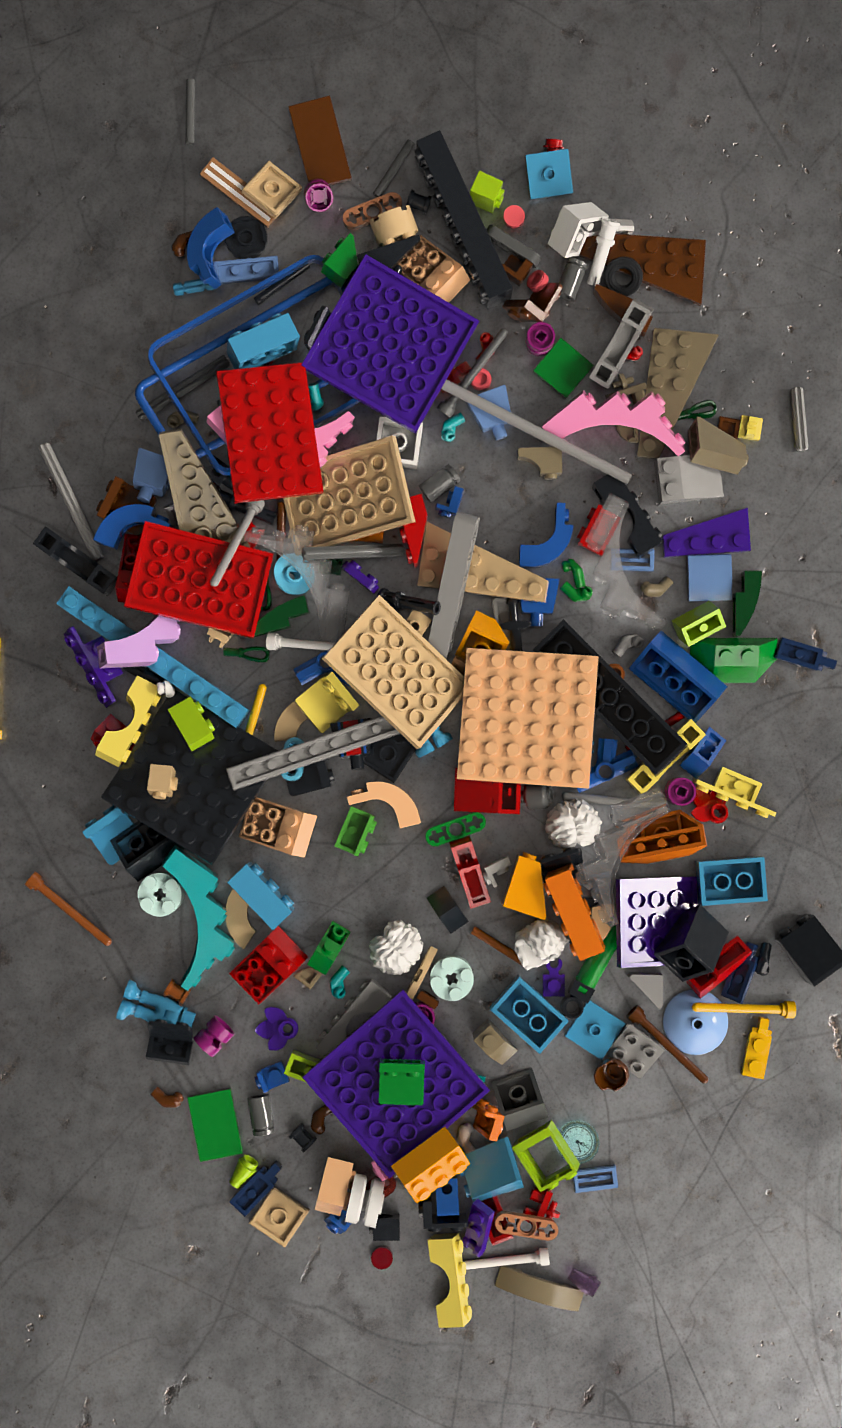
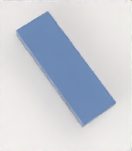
(246, 269)

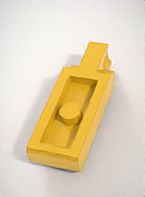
(757, 1050)

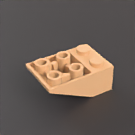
(434, 270)
(278, 827)

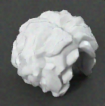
(572, 824)
(539, 943)
(396, 949)

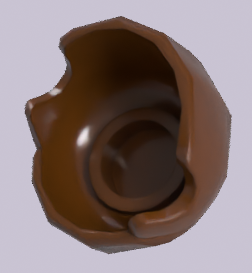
(611, 1074)

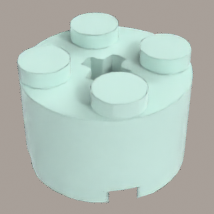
(151, 902)
(455, 989)

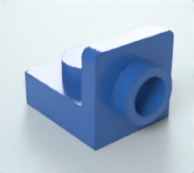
(453, 500)
(271, 1076)
(337, 1223)

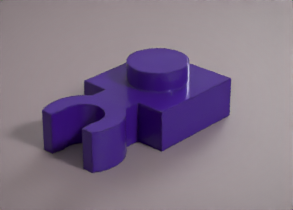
(554, 982)

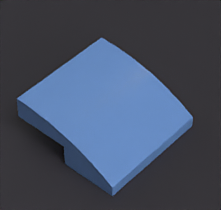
(709, 577)

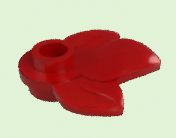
(705, 807)

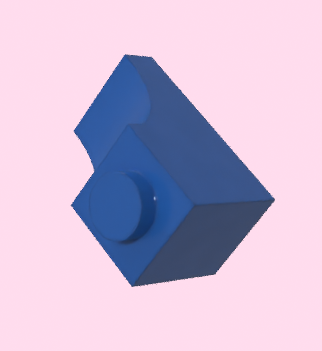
(703, 753)

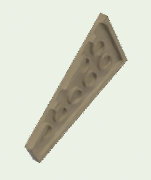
(672, 373)
(194, 495)

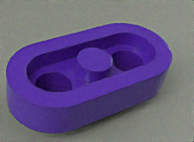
(368, 581)

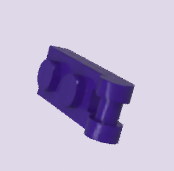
(478, 1227)

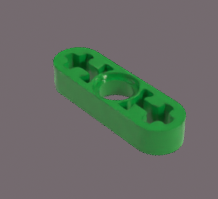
(468, 817)

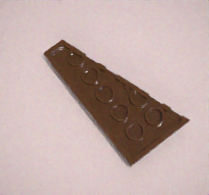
(665, 261)

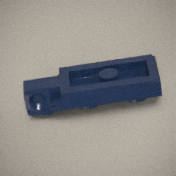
(803, 655)
(740, 979)
(255, 1188)

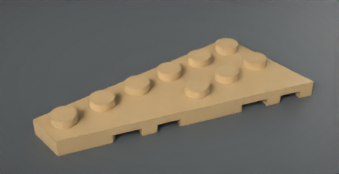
(487, 571)

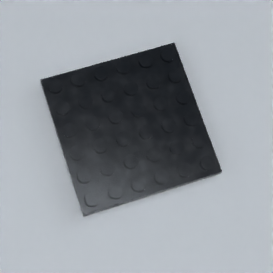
(204, 806)

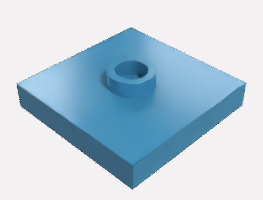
(549, 174)
(595, 1030)

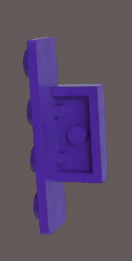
(87, 657)

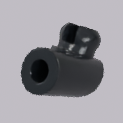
(763, 959)

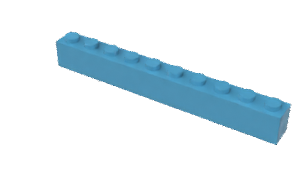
(166, 665)

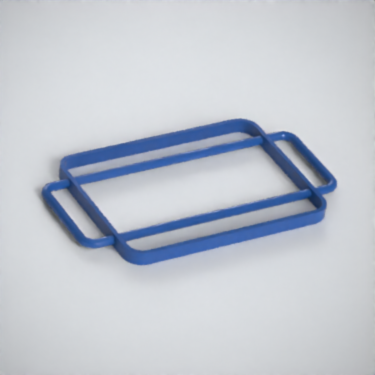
(159, 375)

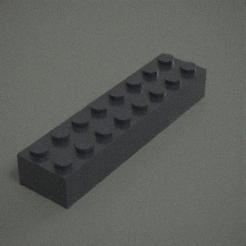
(463, 219)
(620, 705)

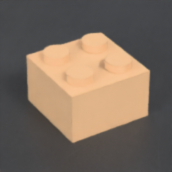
(333, 1190)

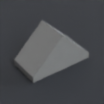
(650, 984)

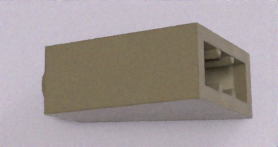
(715, 448)
(493, 1042)

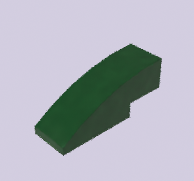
(745, 601)
(279, 617)

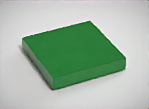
(563, 368)

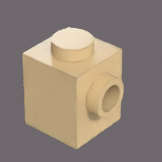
(419, 621)
(162, 781)

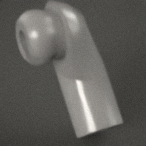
(628, 641)

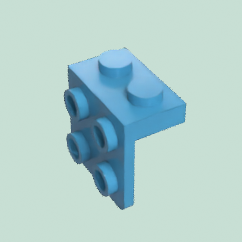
(106, 829)

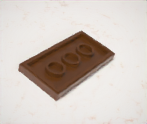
(320, 141)

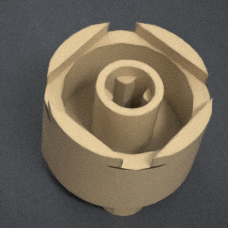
(394, 226)

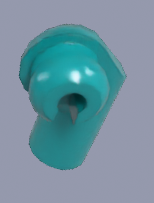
(315, 396)
(449, 427)
(337, 984)

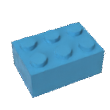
(263, 342)
(731, 880)
(262, 894)
(528, 1014)

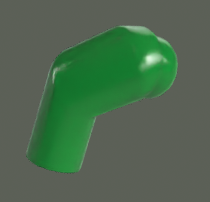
(577, 571)
(577, 594)

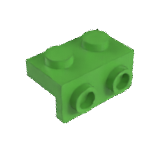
(355, 831)

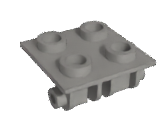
(635, 1050)

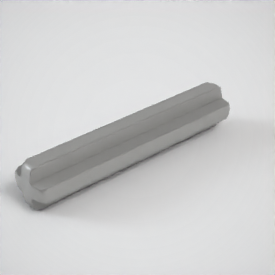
(799, 419)

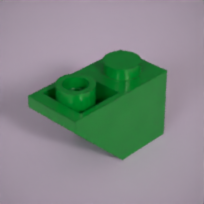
(342, 262)
(329, 948)

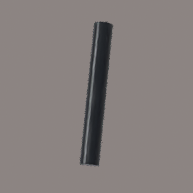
(279, 285)

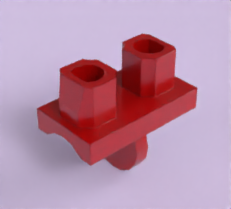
(543, 1199)

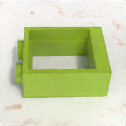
(521, 1149)

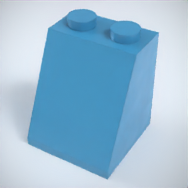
(492, 1171)

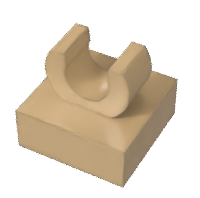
(222, 636)

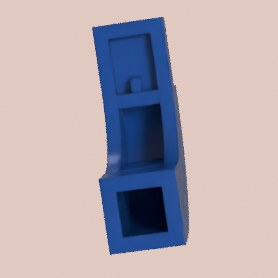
(202, 244)
(119, 521)
(540, 555)

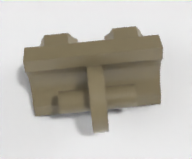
(636, 392)

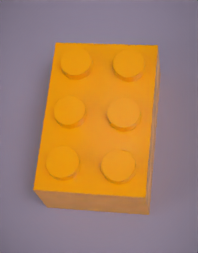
(431, 1165)

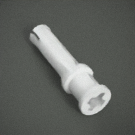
(605, 241)

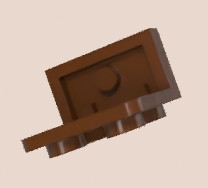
(536, 307)
(121, 495)

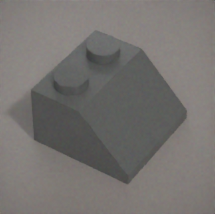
(519, 1099)

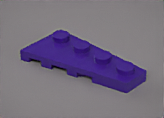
(715, 536)

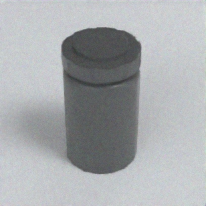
(572, 278)
(439, 483)
(261, 1115)

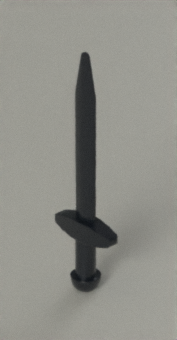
(514, 625)

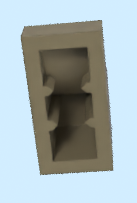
(546, 460)

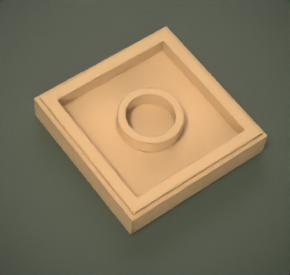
(272, 189)
(279, 1216)

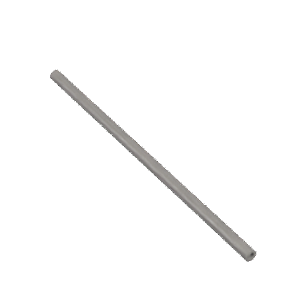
(536, 431)

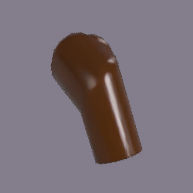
(180, 243)
(167, 1101)
(318, 1119)

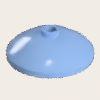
(680, 1019)

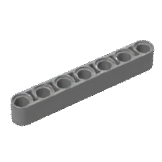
(453, 582)

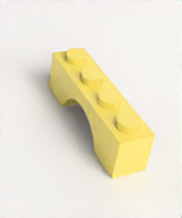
(115, 744)
(643, 778)
(447, 1252)

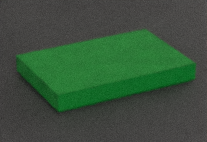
(215, 1125)

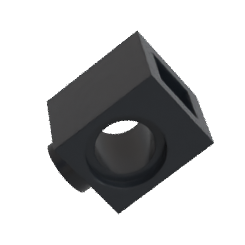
(386, 1228)

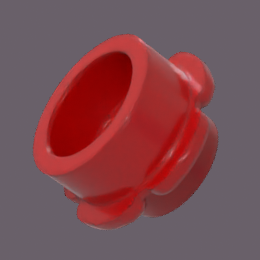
(553, 144)

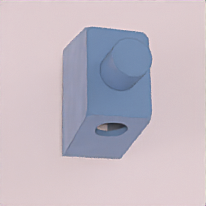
(487, 421)
(150, 475)

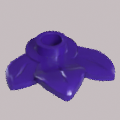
(274, 1028)

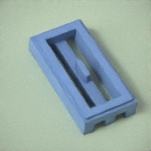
(650, 568)
(591, 1170)

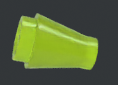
(243, 1171)

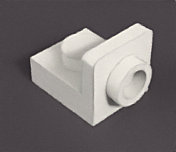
(499, 866)

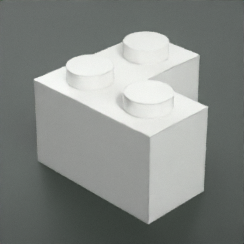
(573, 227)

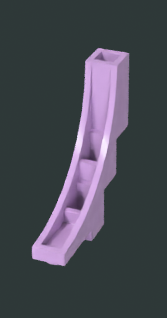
(140, 647)

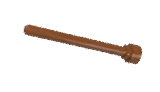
(35, 882)

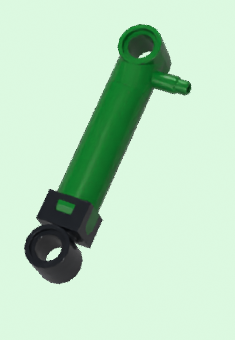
(587, 978)

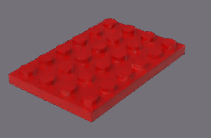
(269, 432)
(175, 576)

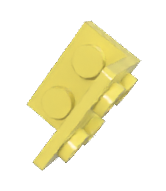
(326, 702)

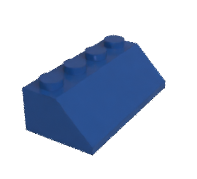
(677, 677)

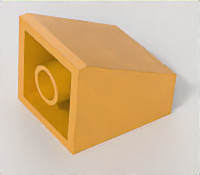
(525, 887)

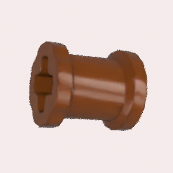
(176, 992)

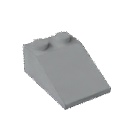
(685, 481)

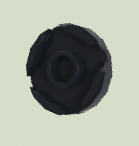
(249, 238)

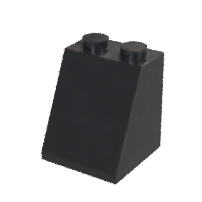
(692, 944)
(811, 949)

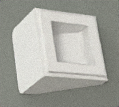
(625, 227)

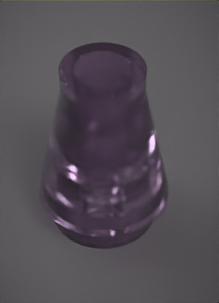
(584, 1282)

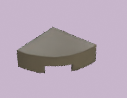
(628, 433)
(308, 976)

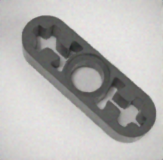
(512, 246)

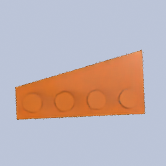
(574, 912)

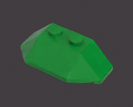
(735, 658)

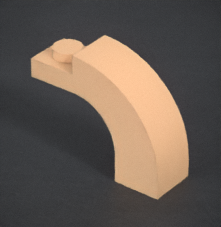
(400, 801)

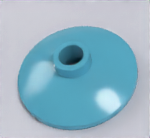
(281, 575)

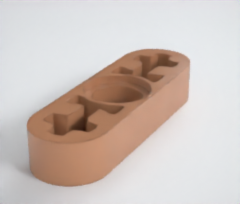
(355, 211)
(509, 1228)

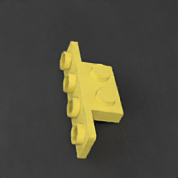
(736, 787)

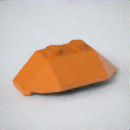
(666, 839)

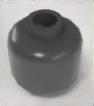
(537, 796)

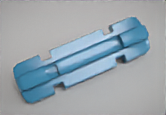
(190, 287)

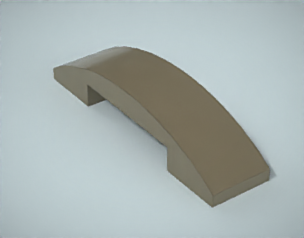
(539, 1289)

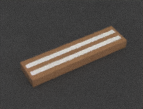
(232, 187)

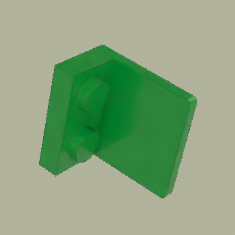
(401, 1081)

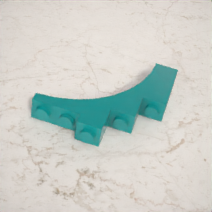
(211, 940)

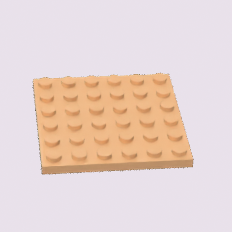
(527, 718)

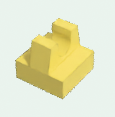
(750, 428)

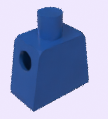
(538, 609)
(448, 1202)

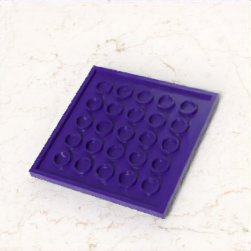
(390, 343)
(350, 1082)

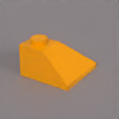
(482, 634)

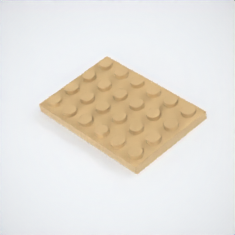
(360, 496)
(397, 672)

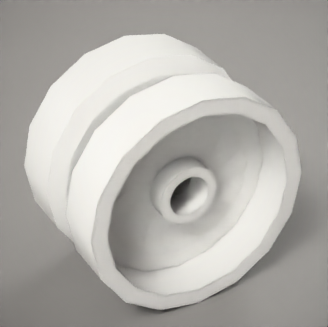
(365, 1200)

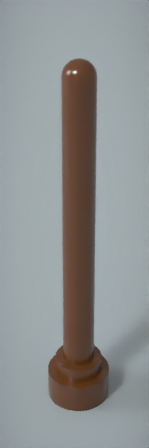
(637, 1016)

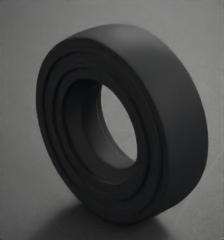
(632, 266)

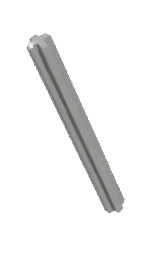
(71, 501)

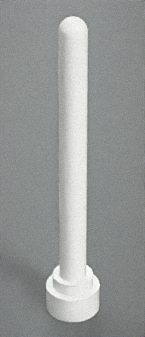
(276, 642)
(540, 1257)

